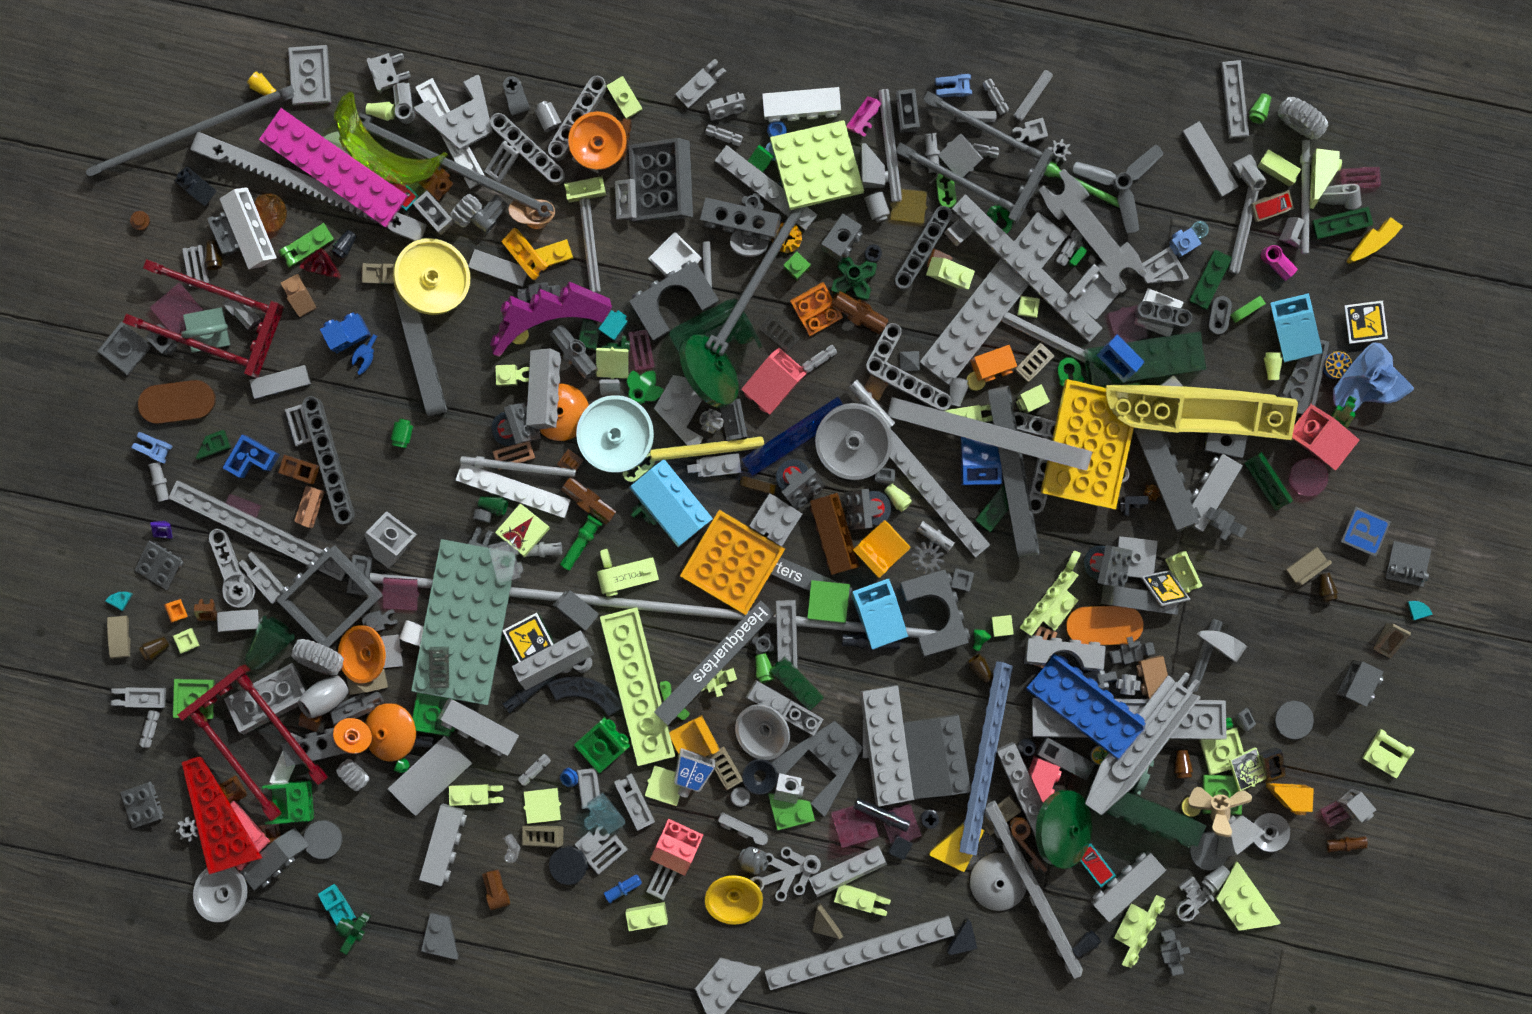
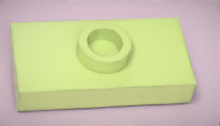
(624, 97)

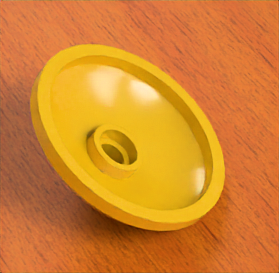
(733, 900)

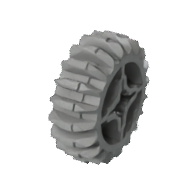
(1302, 118)
(317, 657)

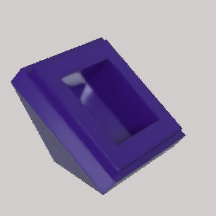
(161, 529)

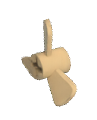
(1220, 807)

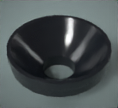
(755, 786)

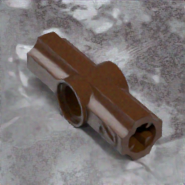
(859, 312)
(588, 500)

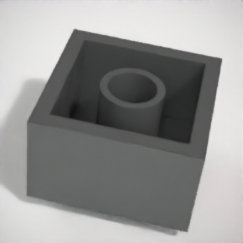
(1360, 683)

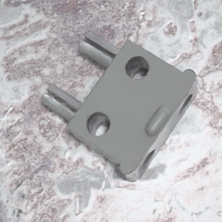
(383, 72)

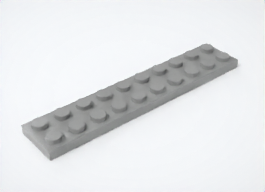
(990, 302)
(1203, 722)

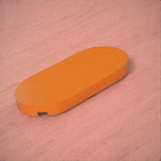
(1104, 624)

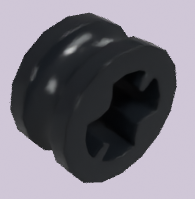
(874, 247)

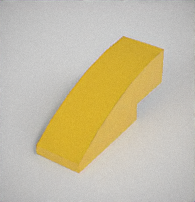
(1375, 240)

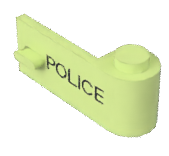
(627, 576)

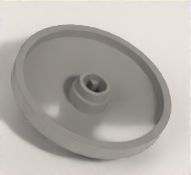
(854, 441)

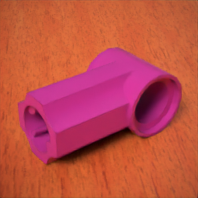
(1280, 263)

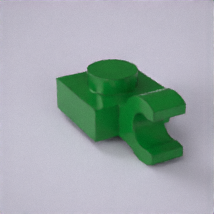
(1345, 414)

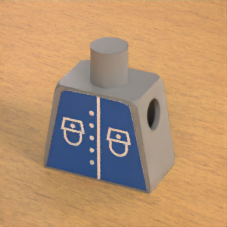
(692, 771)

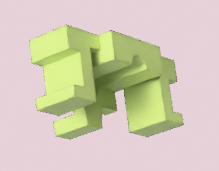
(720, 680)

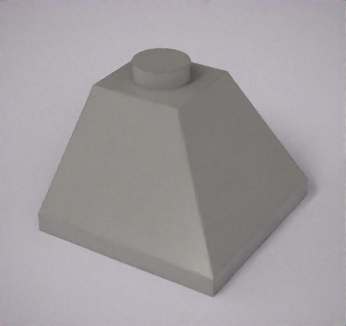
(872, 169)
(388, 539)
(1243, 834)

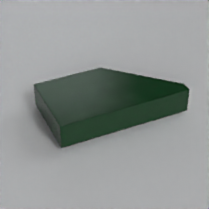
(589, 334)
(213, 444)

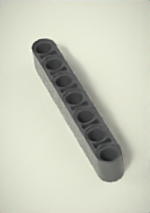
(421, 358)
(321, 453)

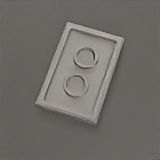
(310, 75)

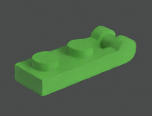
(307, 245)

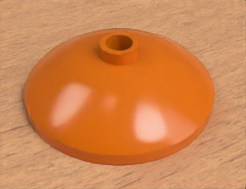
(596, 127)
(573, 405)
(355, 650)
(397, 728)

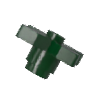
(858, 285)
(351, 931)

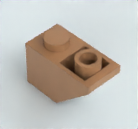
(1153, 674)

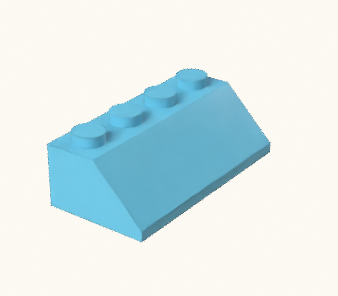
(670, 503)

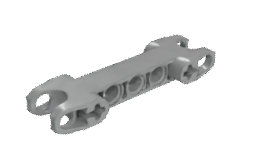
(1072, 205)

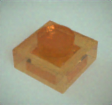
(876, 387)

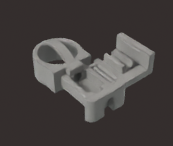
(1197, 898)

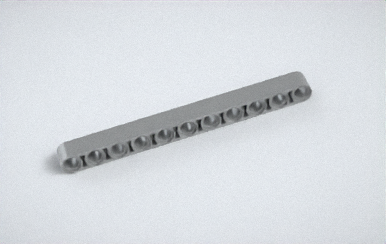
(990, 433)

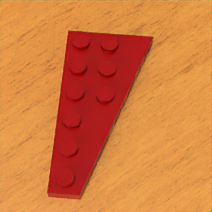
(219, 828)

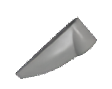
(1344, 194)
(1224, 643)

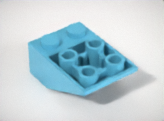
(1296, 327)
(879, 614)

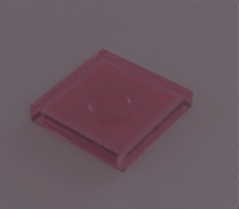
(173, 307)

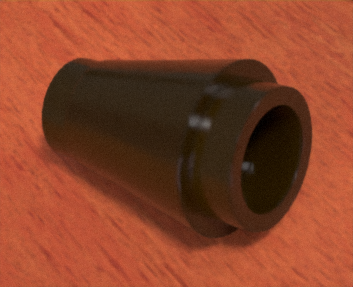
(213, 258)
(1327, 588)
(153, 648)
(979, 666)

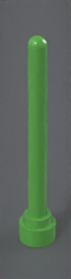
(1053, 170)

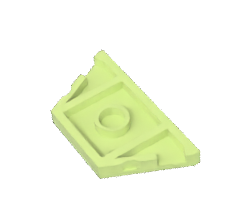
(1244, 902)

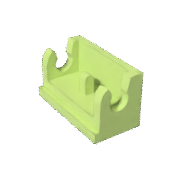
(585, 188)
(1183, 571)

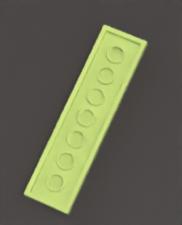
(637, 686)

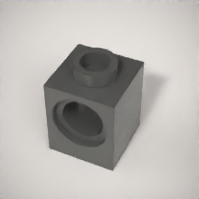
(155, 339)

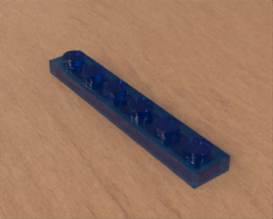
(788, 439)

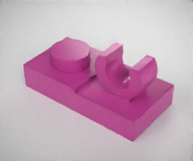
(863, 114)

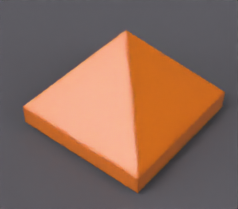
(175, 610)

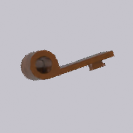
(1021, 829)

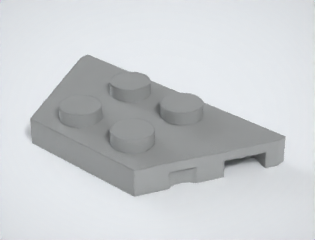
(724, 984)

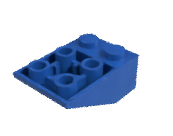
(980, 463)

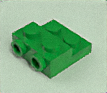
(426, 714)
(602, 744)

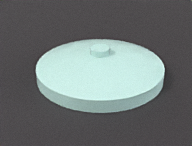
(615, 434)

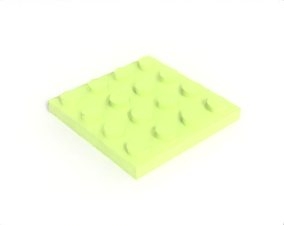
(816, 165)

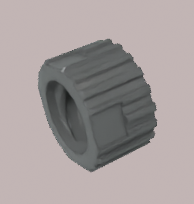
(482, 515)

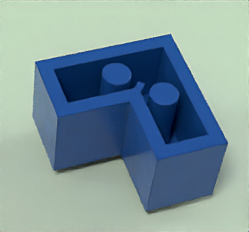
(345, 333)
(248, 452)

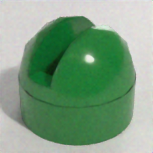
(401, 765)

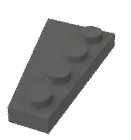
(1306, 379)

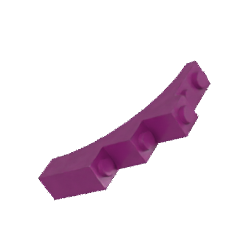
(544, 306)

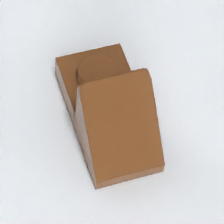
(298, 295)

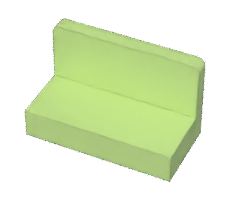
(1279, 168)

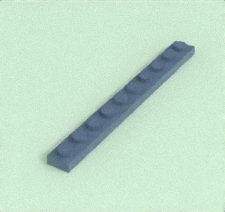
(986, 758)

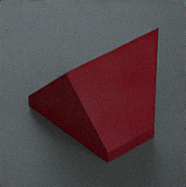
(320, 264)

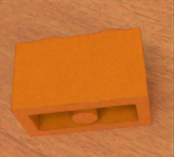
(994, 363)

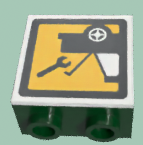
(527, 637)

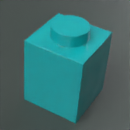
(614, 324)

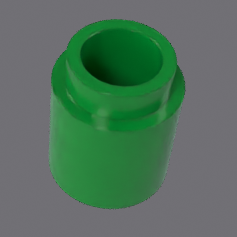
(401, 433)

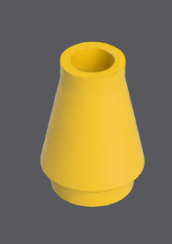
(260, 84)

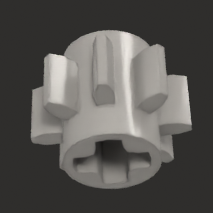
(1060, 145)
(711, 421)
(1128, 684)
(183, 829)

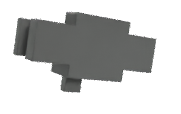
(527, 293)
(1225, 523)
(1131, 652)
(1172, 952)

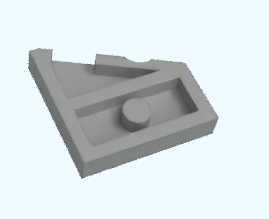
(1164, 268)

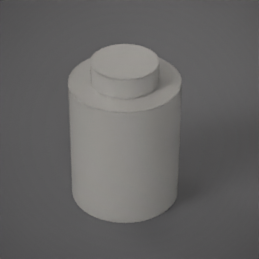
(547, 116)
(877, 207)

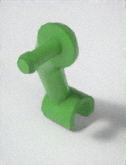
(665, 688)

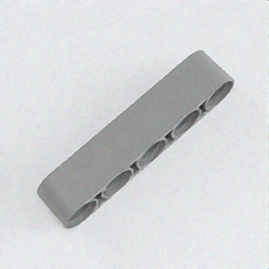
(578, 108)
(521, 142)

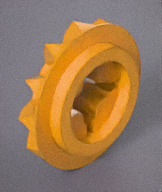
(792, 244)

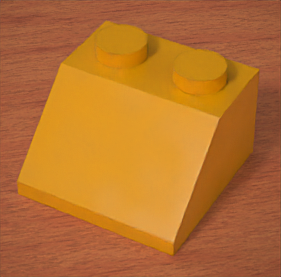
(1293, 796)

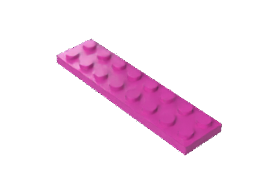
(333, 167)

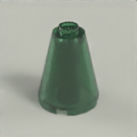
(267, 642)

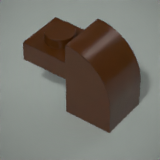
(299, 469)

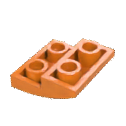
(815, 309)

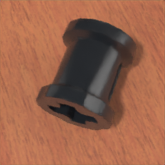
(935, 822)

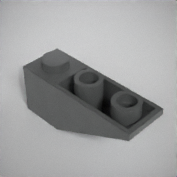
(1065, 758)

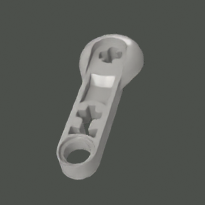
(231, 573)

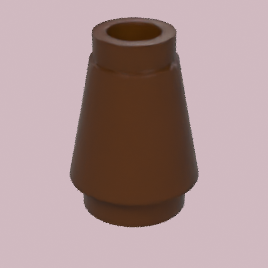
(1183, 766)

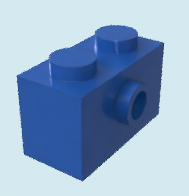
(1120, 358)

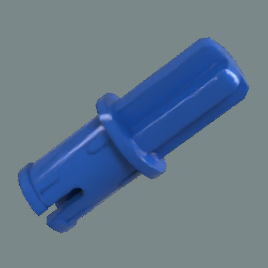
(623, 888)

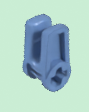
(957, 90)
(159, 448)

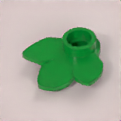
(645, 385)

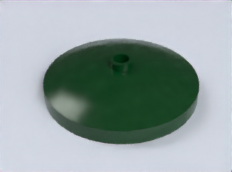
(708, 372)
(1063, 829)

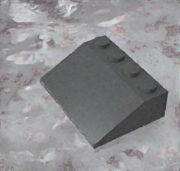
(662, 179)
(936, 757)

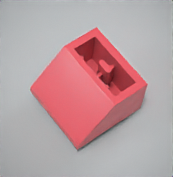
(1043, 776)
(676, 847)

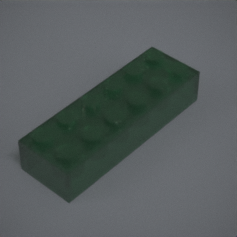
(1160, 355)
(1156, 817)

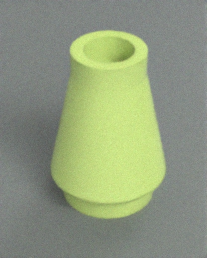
(381, 110)
(1273, 364)
(898, 497)

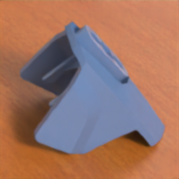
(1372, 379)

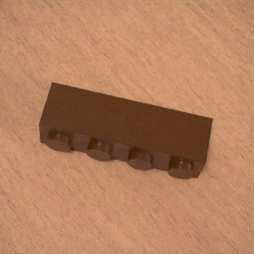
(834, 533)

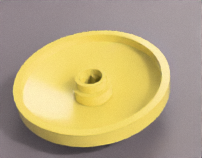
(431, 276)

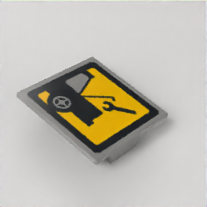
(1165, 589)

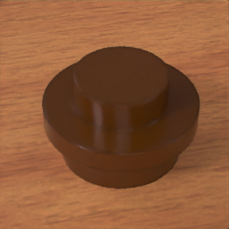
(140, 220)

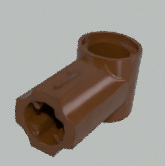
(497, 895)

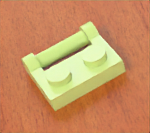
(1384, 759)

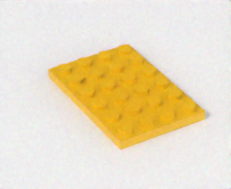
(1089, 424)

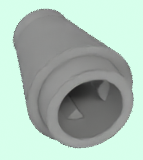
(957, 390)
(1215, 879)

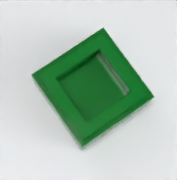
(761, 158)
(1077, 257)

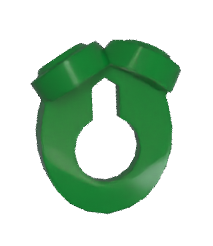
(992, 214)
(1076, 374)

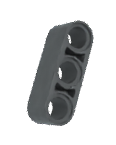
(1172, 315)

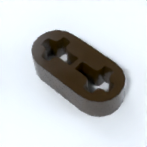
(757, 485)

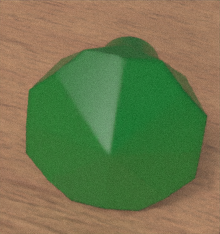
(980, 638)

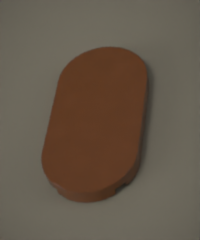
(176, 401)

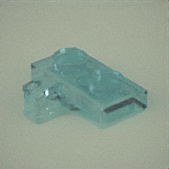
(603, 814)

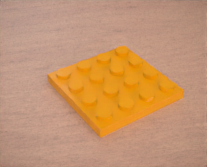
(732, 562)

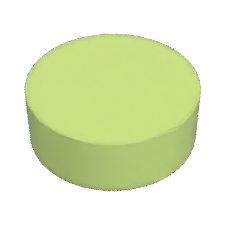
(606, 560)
(1073, 560)

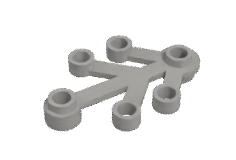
(789, 872)

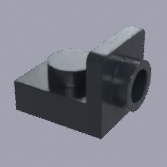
(1135, 501)

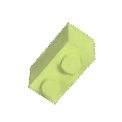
(950, 273)
(1032, 399)
(646, 916)

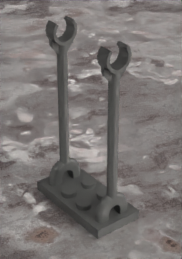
(1033, 177)

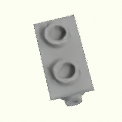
(735, 104)

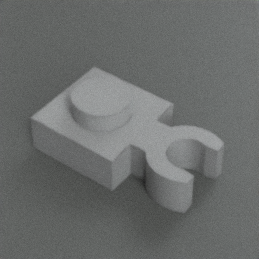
(1033, 130)
(590, 843)

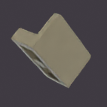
(1307, 566)

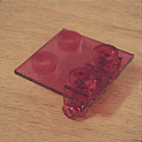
(854, 826)

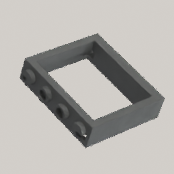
(373, 593)

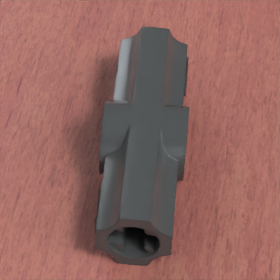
(574, 351)

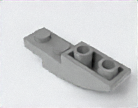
(786, 707)

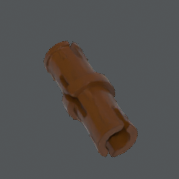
(1347, 844)

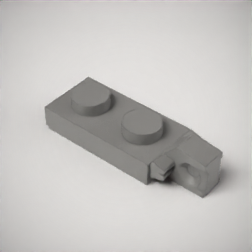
(716, 465)

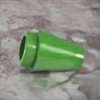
(1260, 109)
(763, 669)

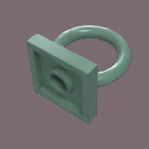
(207, 327)

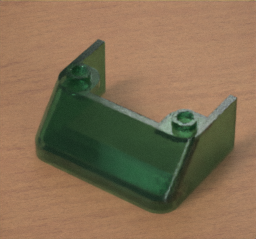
(711, 323)

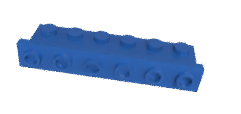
(1087, 706)

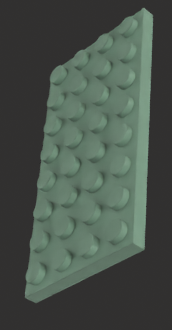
(468, 617)

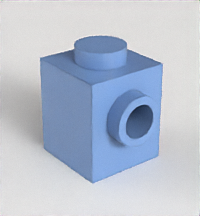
(1184, 242)

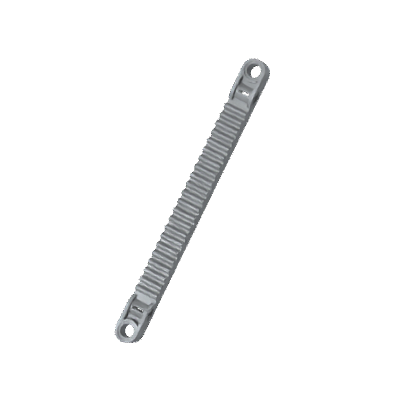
(209, 146)

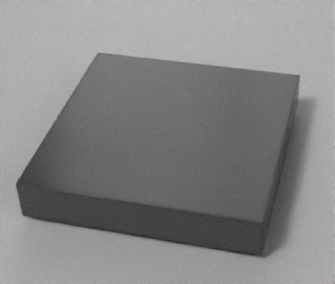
(125, 348)

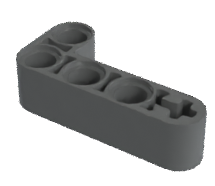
(1133, 599)

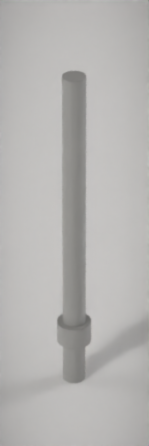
(1305, 161)
(481, 462)

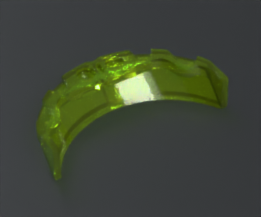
(372, 155)

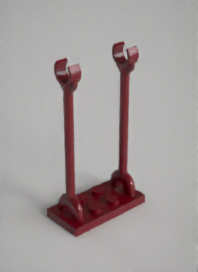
(258, 347)
(223, 687)

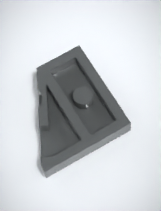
(439, 937)

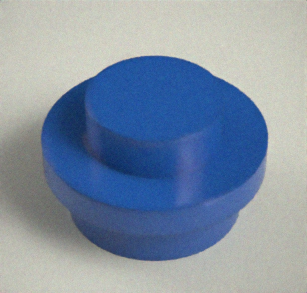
(776, 128)
(569, 777)

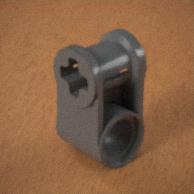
(516, 98)

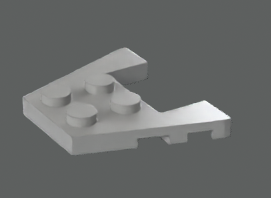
(464, 124)
(677, 408)

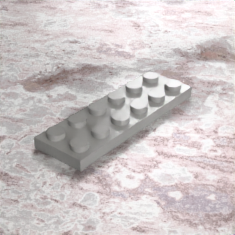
(886, 745)

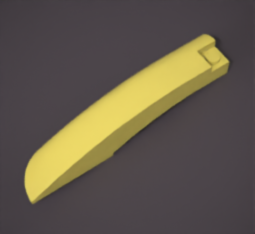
(1203, 410)

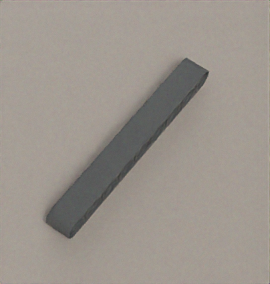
(1014, 477)

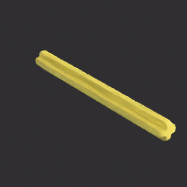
(706, 448)

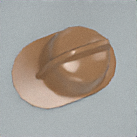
(529, 216)

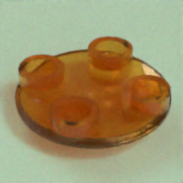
(271, 211)

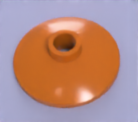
(355, 729)

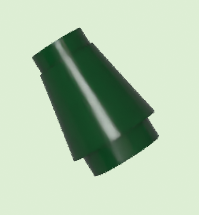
(494, 505)

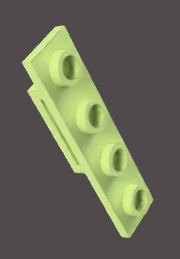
(1054, 605)
(1136, 928)

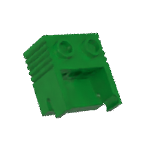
(293, 801)

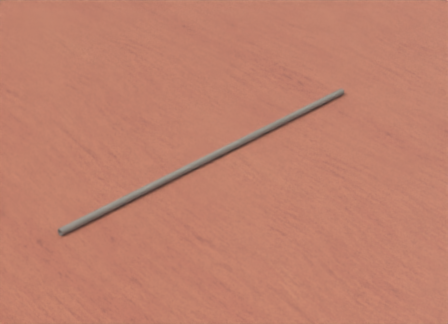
(664, 607)

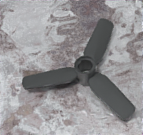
(1125, 196)

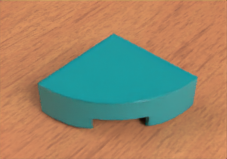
(119, 599)
(1418, 609)

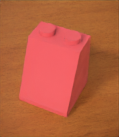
(773, 381)
(1324, 437)

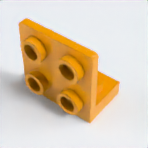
(881, 548)
(694, 737)

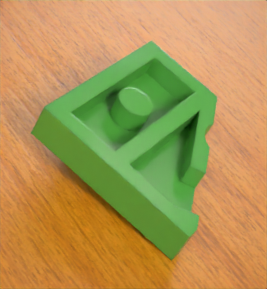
(791, 814)

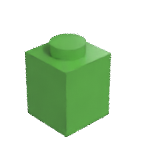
(796, 266)

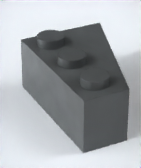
(274, 858)

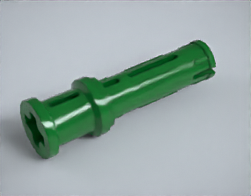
(585, 534)

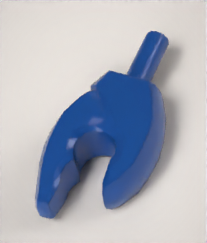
(366, 353)

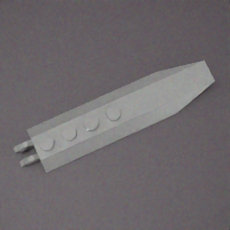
(1162, 718)

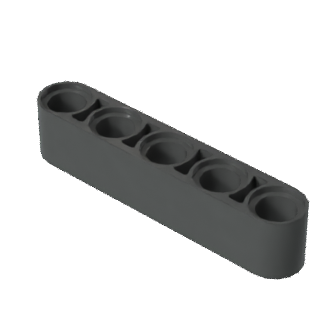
(925, 239)

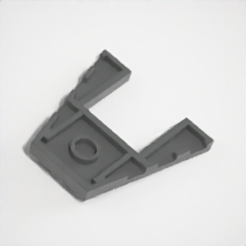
(835, 749)

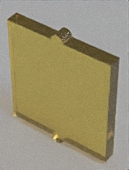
(911, 207)

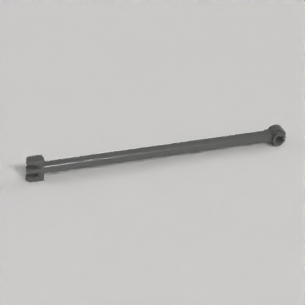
(286, 93)
(457, 168)
(753, 284)

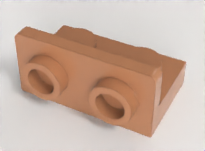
(309, 506)

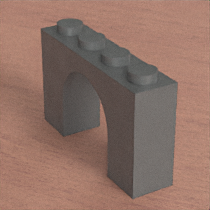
(647, 302)
(938, 586)

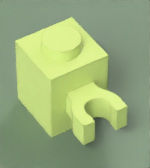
(509, 375)

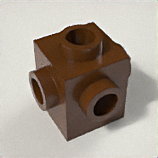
(437, 184)

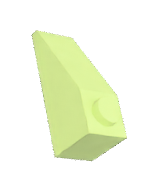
(1323, 169)

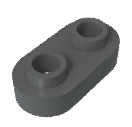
(1220, 316)

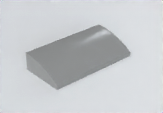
(279, 690)
(430, 775)

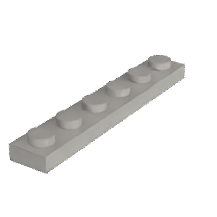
(761, 184)

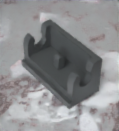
(224, 234)
(733, 421)
(576, 610)

